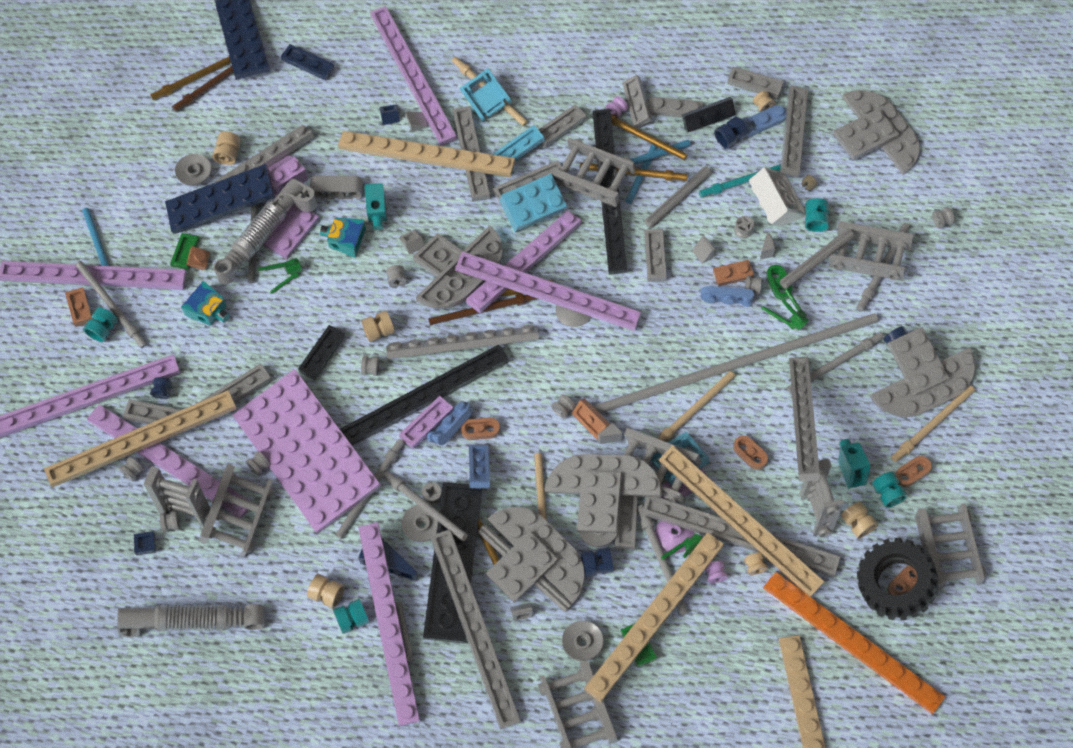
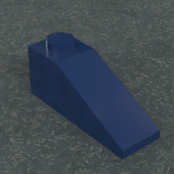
(396, 564)

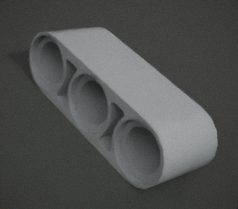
(337, 187)

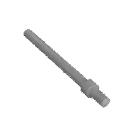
(868, 293)
(131, 330)
(865, 344)
(390, 457)
(399, 485)
(647, 524)

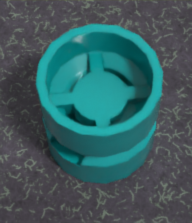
(817, 215)
(101, 323)
(890, 491)
(350, 616)

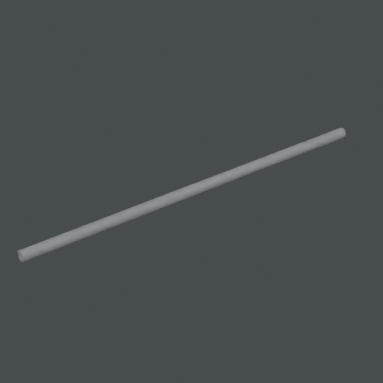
(736, 363)

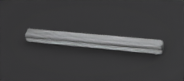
(542, 583)

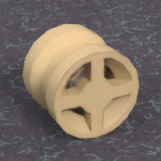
(763, 101)
(755, 564)

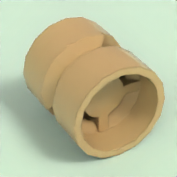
(226, 148)
(377, 326)
(861, 522)
(324, 590)

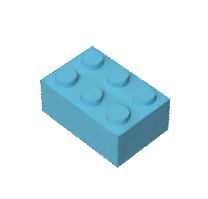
(532, 203)

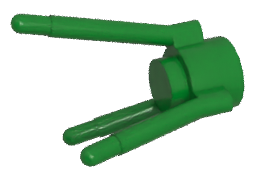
(291, 267)
(798, 318)
(689, 543)

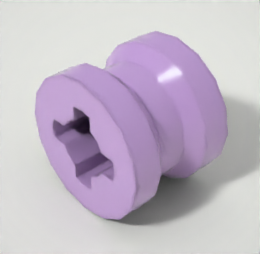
(617, 106)
(716, 572)

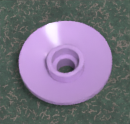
(667, 539)

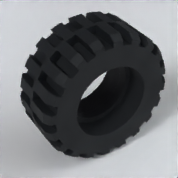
(897, 553)

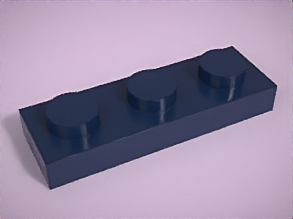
(307, 62)

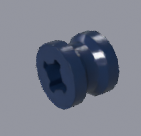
(161, 388)

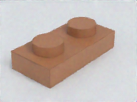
(732, 273)
(78, 306)
(590, 417)

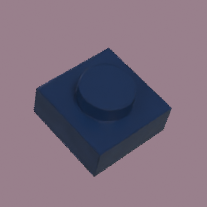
(144, 543)

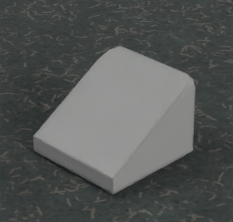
(416, 120)
(412, 242)
(768, 247)
(704, 250)
(610, 434)
(522, 611)

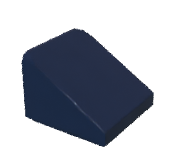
(389, 114)

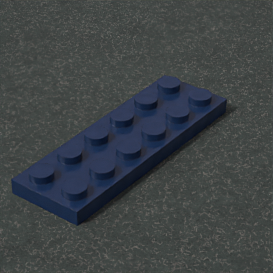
(242, 38)
(219, 199)

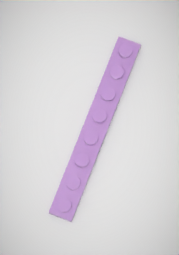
(526, 258)

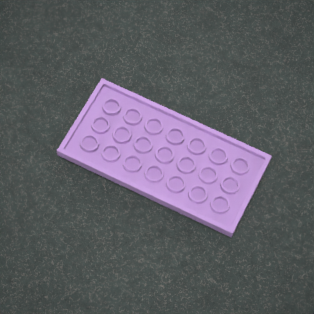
(306, 451)

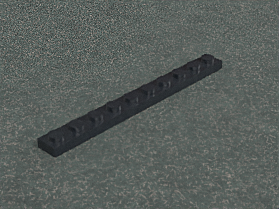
(611, 215)
(424, 395)

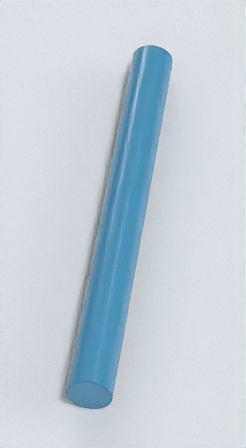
(657, 153)
(638, 180)
(95, 237)

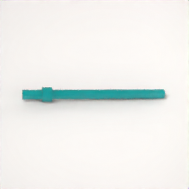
(717, 188)

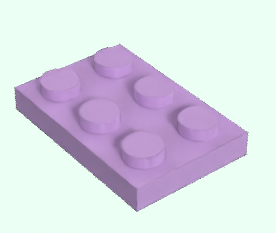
(291, 232)

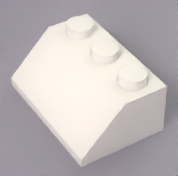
(777, 197)

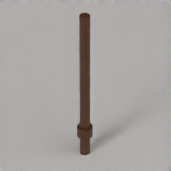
(189, 98)
(519, 299)

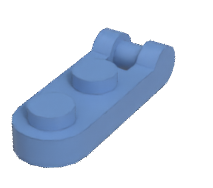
(765, 120)
(727, 295)
(451, 424)

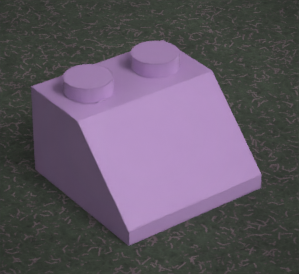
(284, 171)

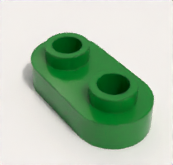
(775, 282)

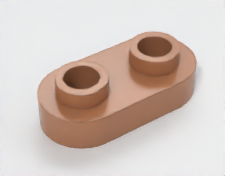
(480, 428)
(753, 451)
(912, 472)
(903, 580)

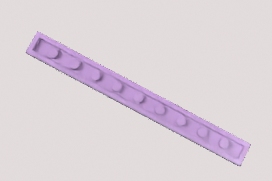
(413, 76)
(103, 274)
(547, 291)
(87, 395)
(165, 459)
(389, 625)

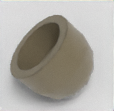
(809, 182)

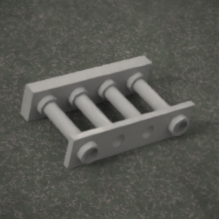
(592, 188)
(876, 236)
(655, 446)
(175, 496)
(822, 501)
(216, 513)
(929, 541)
(599, 711)

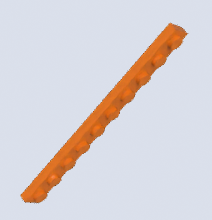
(854, 643)

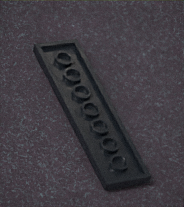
(461, 507)

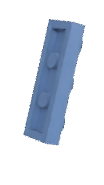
(479, 466)

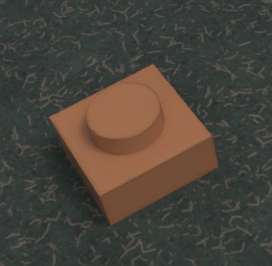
(198, 258)

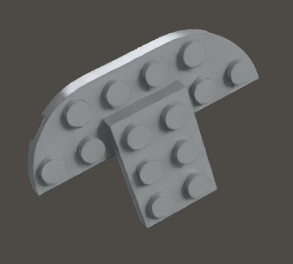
(877, 127)
(441, 258)
(926, 378)
(601, 484)
(535, 553)

